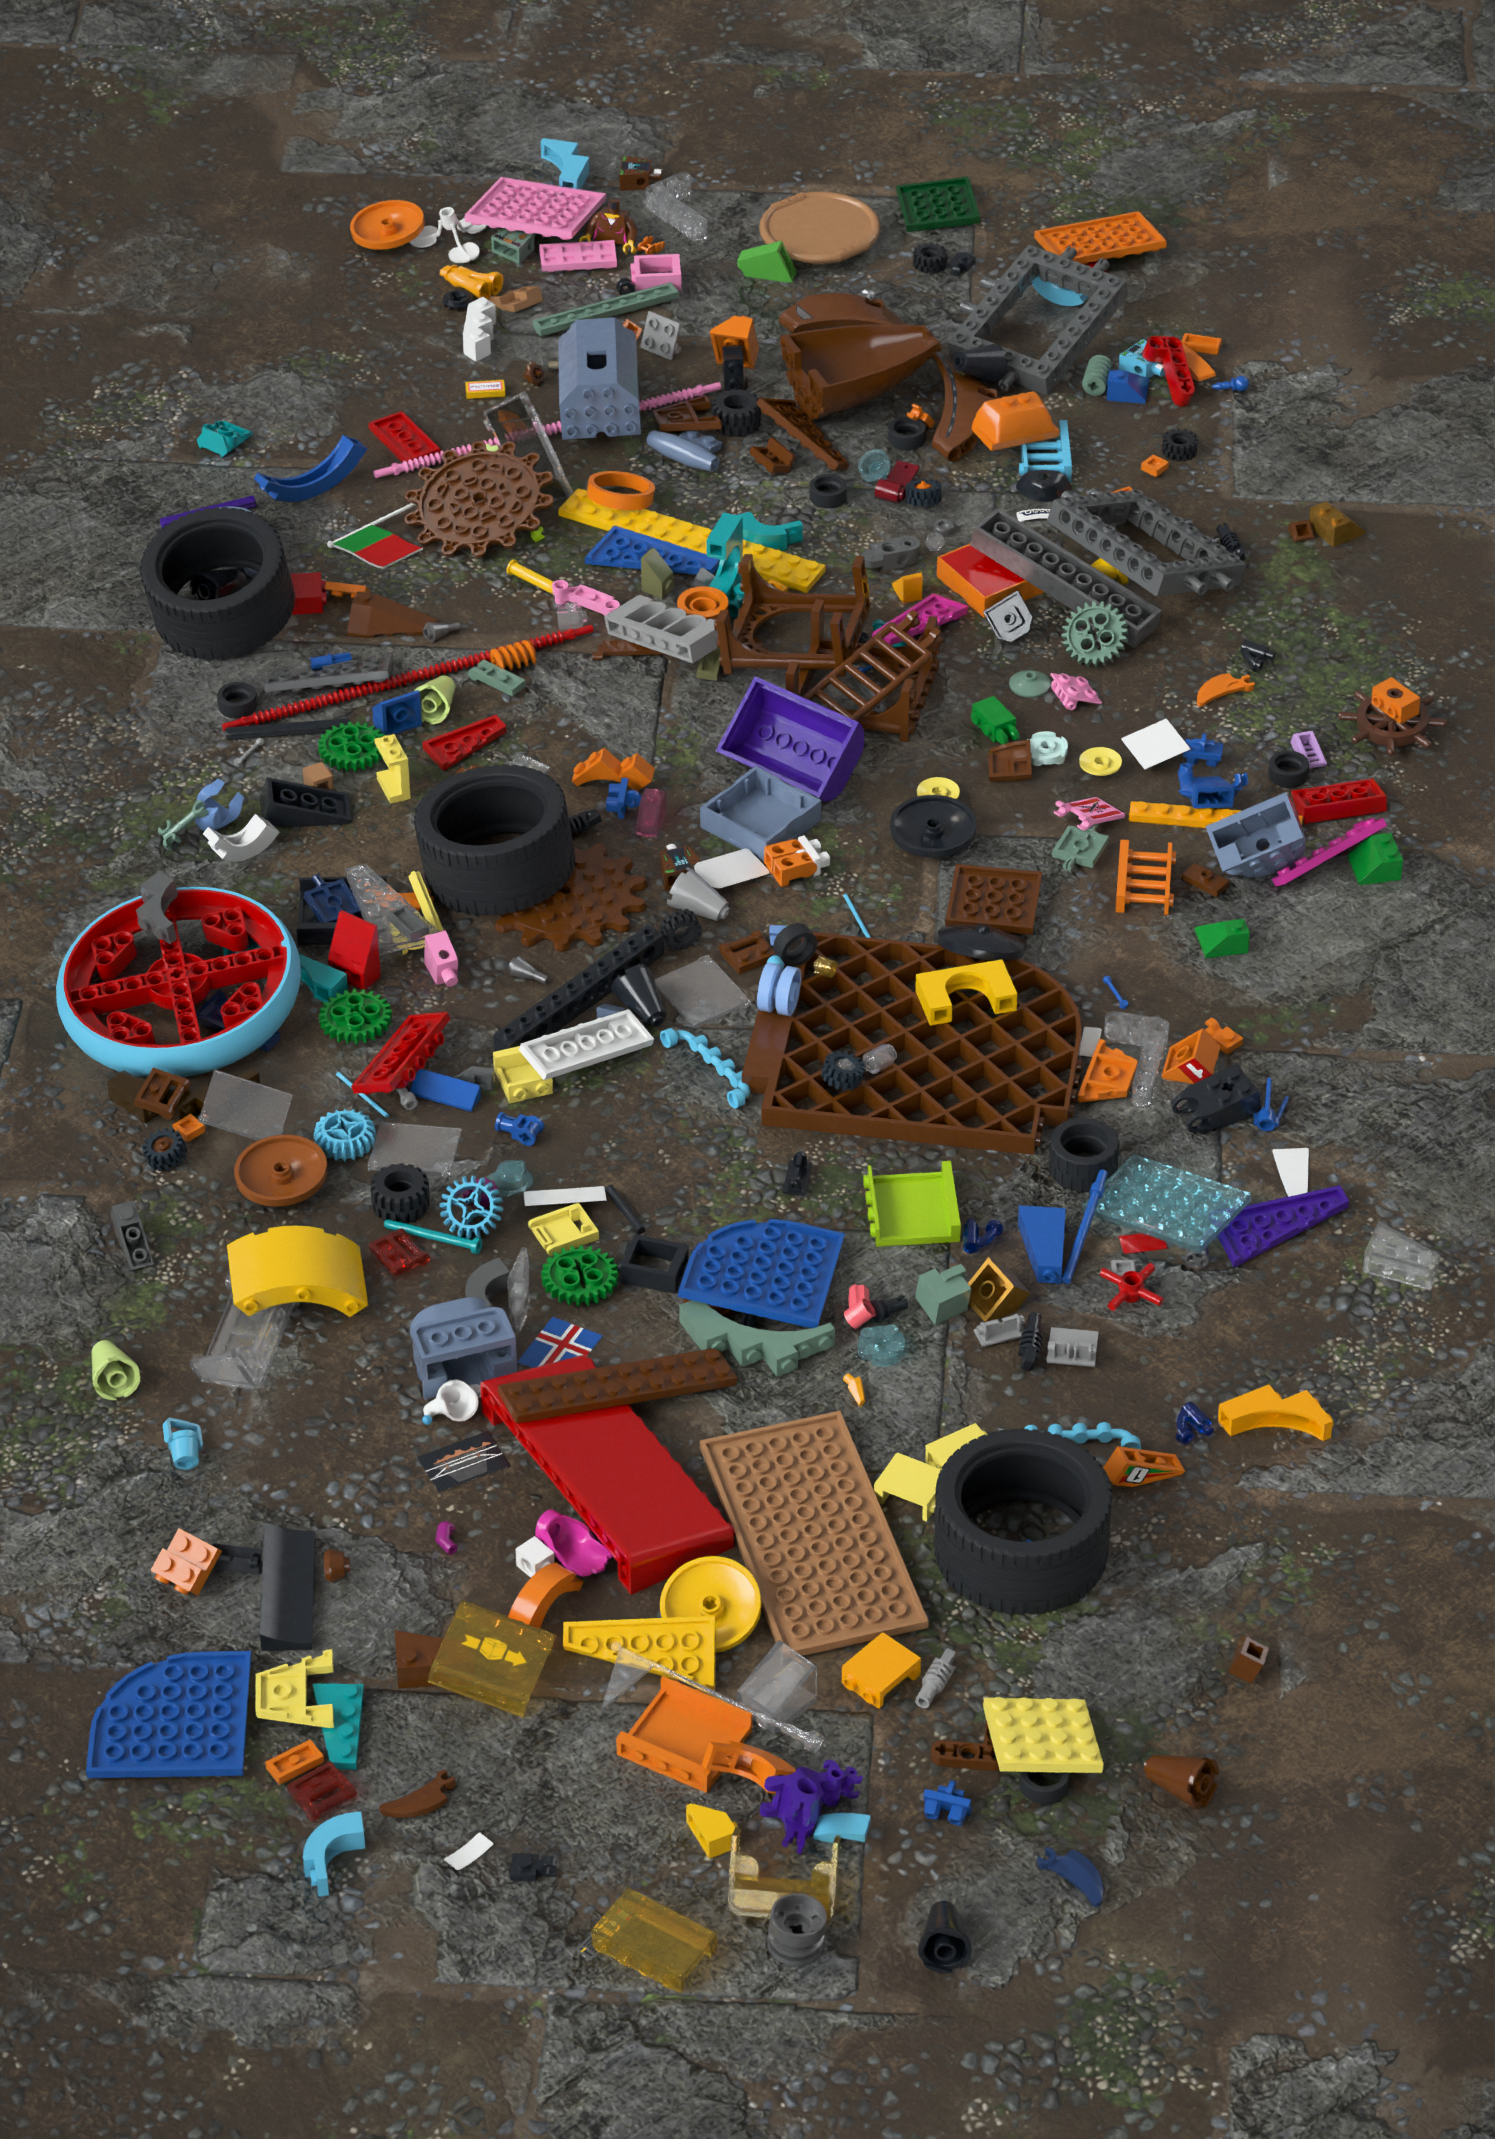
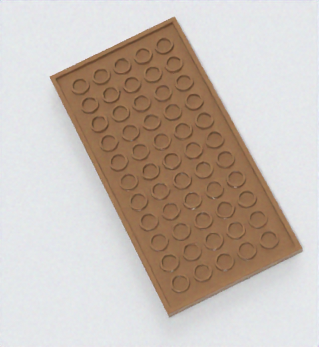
(813, 1534)

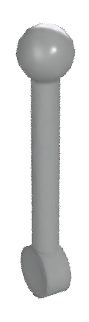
(238, 761)

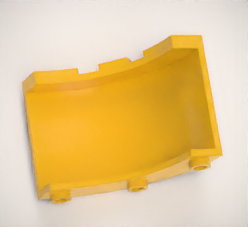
(296, 1267)

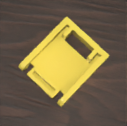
(558, 1229)

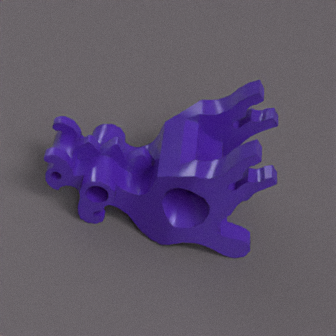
(801, 1797)

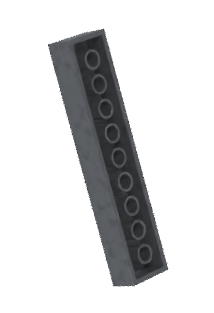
(1061, 572)

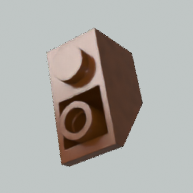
(1248, 1659)

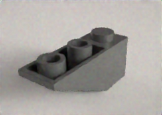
(131, 1235)

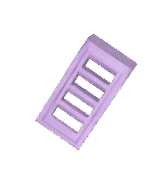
(1309, 738)

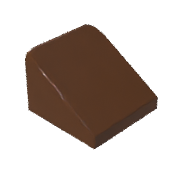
(1301, 530)

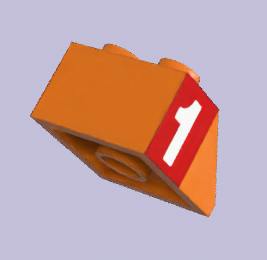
(1191, 1058)

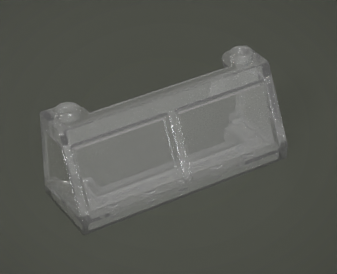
(242, 1345)

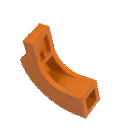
(541, 1592)
(745, 1761)

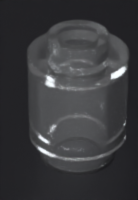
(879, 1058)

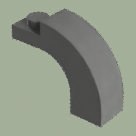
(488, 1280)

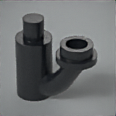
(1256, 654)

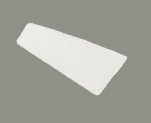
(1293, 1169)

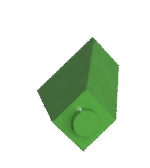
(767, 263)

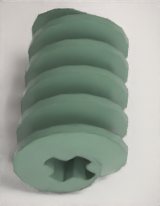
(1097, 375)

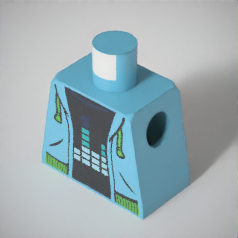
(1133, 362)

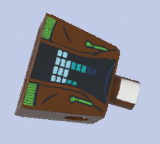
(637, 173)
(674, 862)

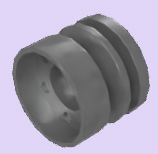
(796, 1929)

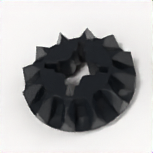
(461, 299)

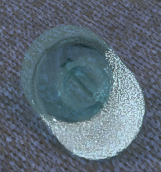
(874, 465)
(511, 1177)

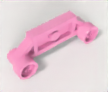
(584, 596)

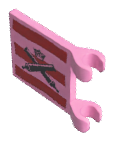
(1090, 811)

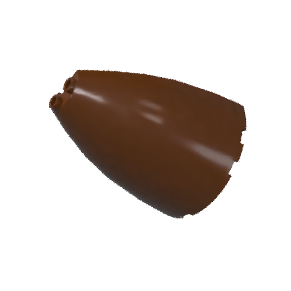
(852, 363)

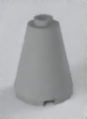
(694, 893)

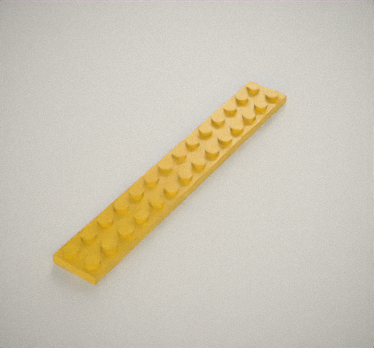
(770, 563)

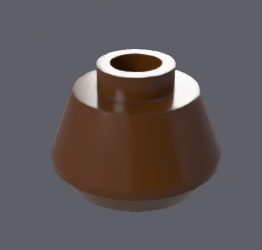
(335, 1565)

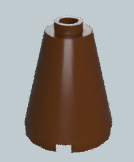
(1184, 1777)

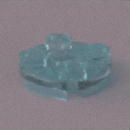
(887, 1335)

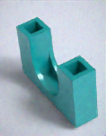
(727, 545)

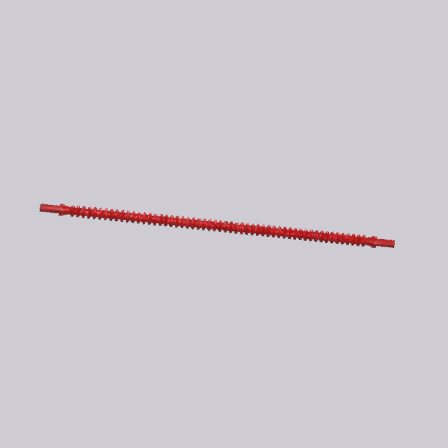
(398, 680)

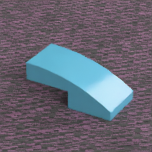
(848, 1825)

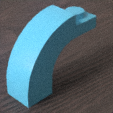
(1056, 294)
(328, 1840)

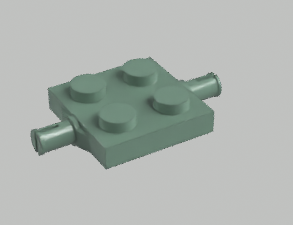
(1080, 847)

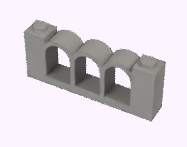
(663, 629)

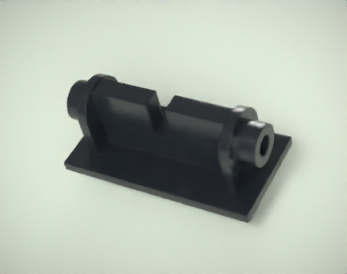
(797, 1175)
(238, 1558)

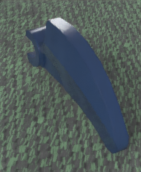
(1077, 1871)

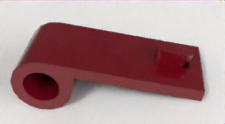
(894, 486)

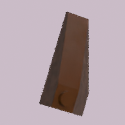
(378, 615)

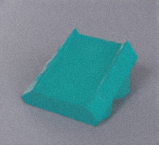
(222, 437)

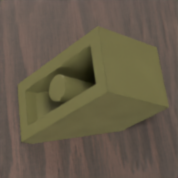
(656, 574)

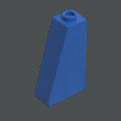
(1044, 1240)

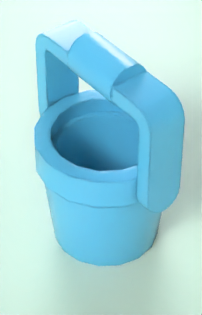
(183, 1443)

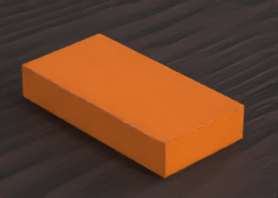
(1202, 343)

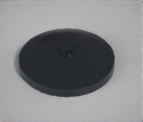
(933, 826)
(981, 942)

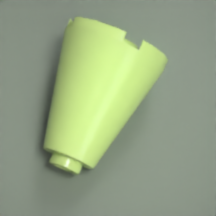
(436, 699)
(113, 1371)

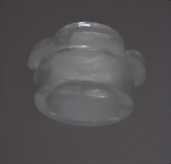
(934, 541)

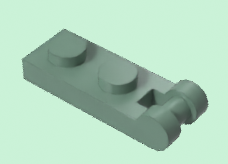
(497, 678)

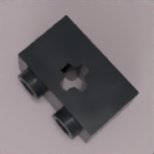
(733, 368)

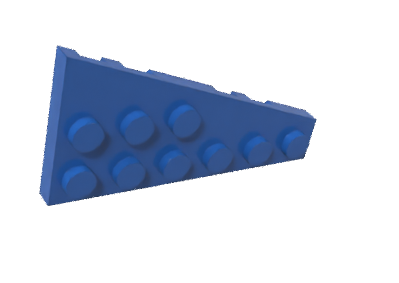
(626, 548)

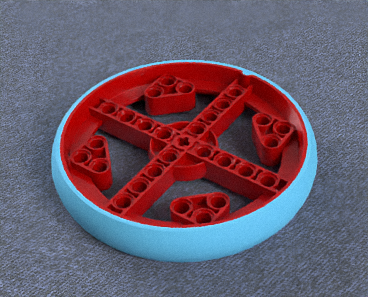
(178, 984)

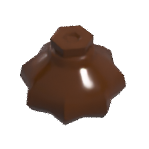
(534, 374)

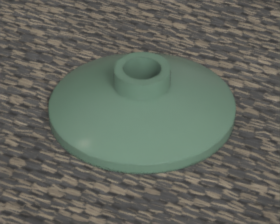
(1030, 683)

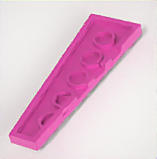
(933, 606)
(1359, 832)

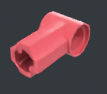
(860, 1308)

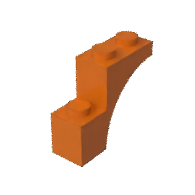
(605, 766)

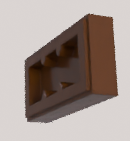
(1205, 880)

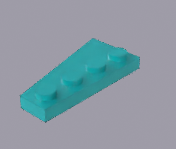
(343, 1739)

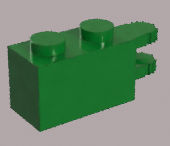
(994, 720)

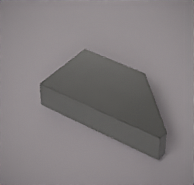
(479, 1075)

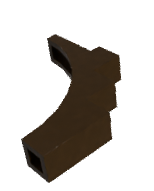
(125, 1087)

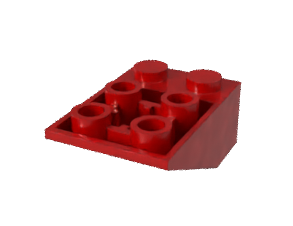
(355, 950)

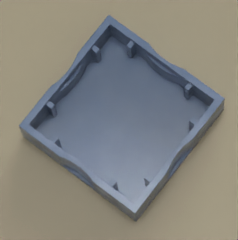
(760, 812)

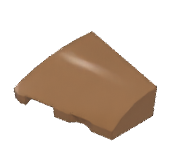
(518, 299)

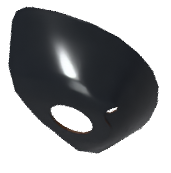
(1032, 486)

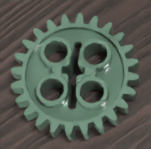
(1077, 640)

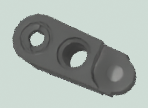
(893, 553)

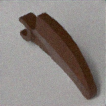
(422, 1800)

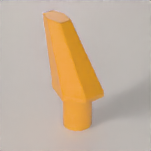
(856, 1388)

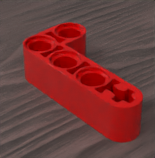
(1172, 355)

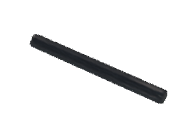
(283, 729)

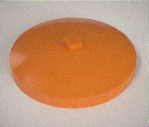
(387, 224)

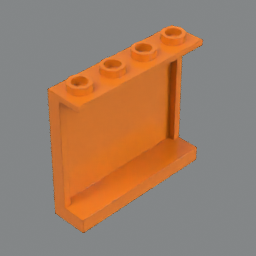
(677, 1731)

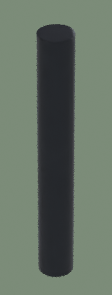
(624, 1208)

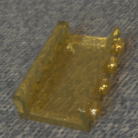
(652, 1939)

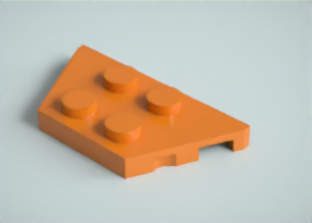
(1107, 1075)

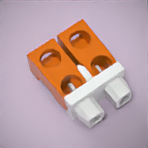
(795, 859)

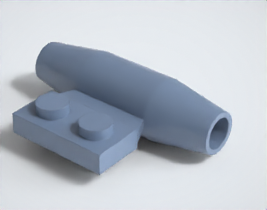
(688, 448)

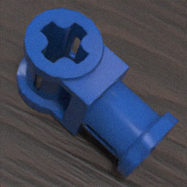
(520, 1127)

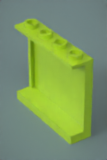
(913, 1207)

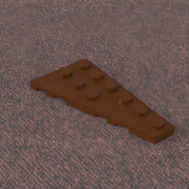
(803, 429)

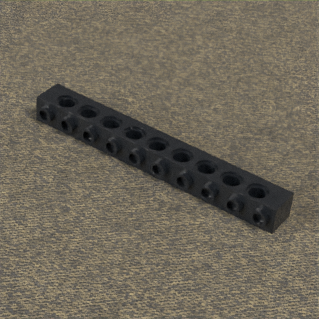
(581, 991)

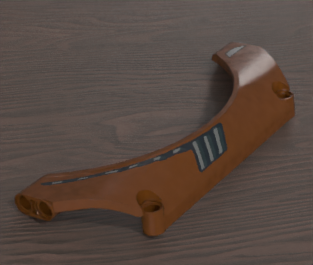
(962, 392)

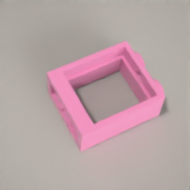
(652, 264)

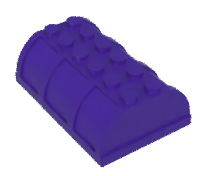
(793, 740)

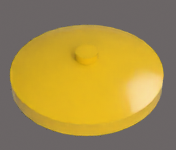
(716, 1589)

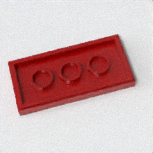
(403, 437)

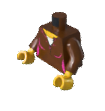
(613, 224)

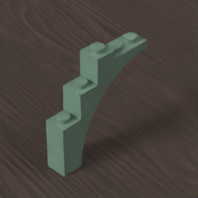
(747, 1344)

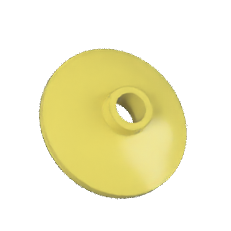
(1100, 761)
(938, 786)

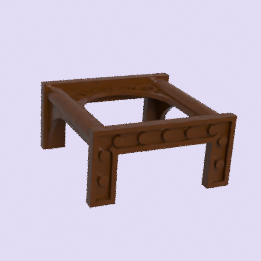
(764, 597)
(897, 718)

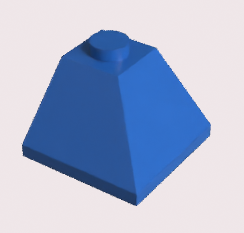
(1127, 387)
(398, 714)

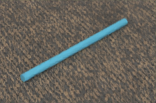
(856, 916)
(370, 1101)

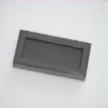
(408, 923)

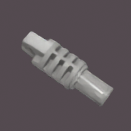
(936, 1678)

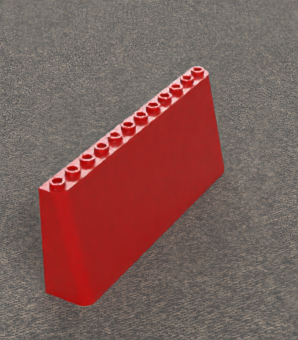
(618, 1482)

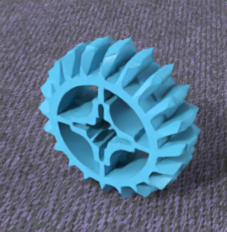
(345, 1134)
(468, 1216)

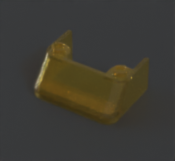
(756, 1895)

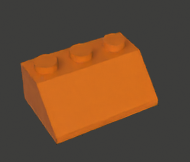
(736, 332)

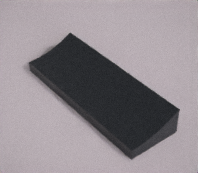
(287, 1589)

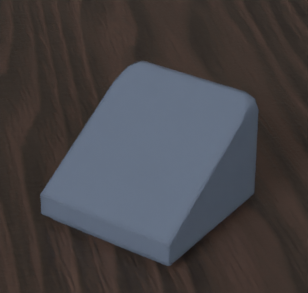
(607, 1009)

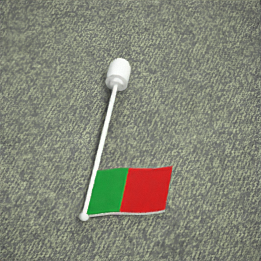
(375, 544)

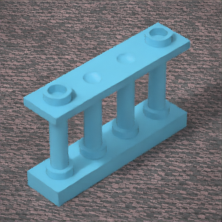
(1063, 456)

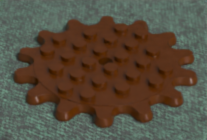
(450, 493)
(595, 902)

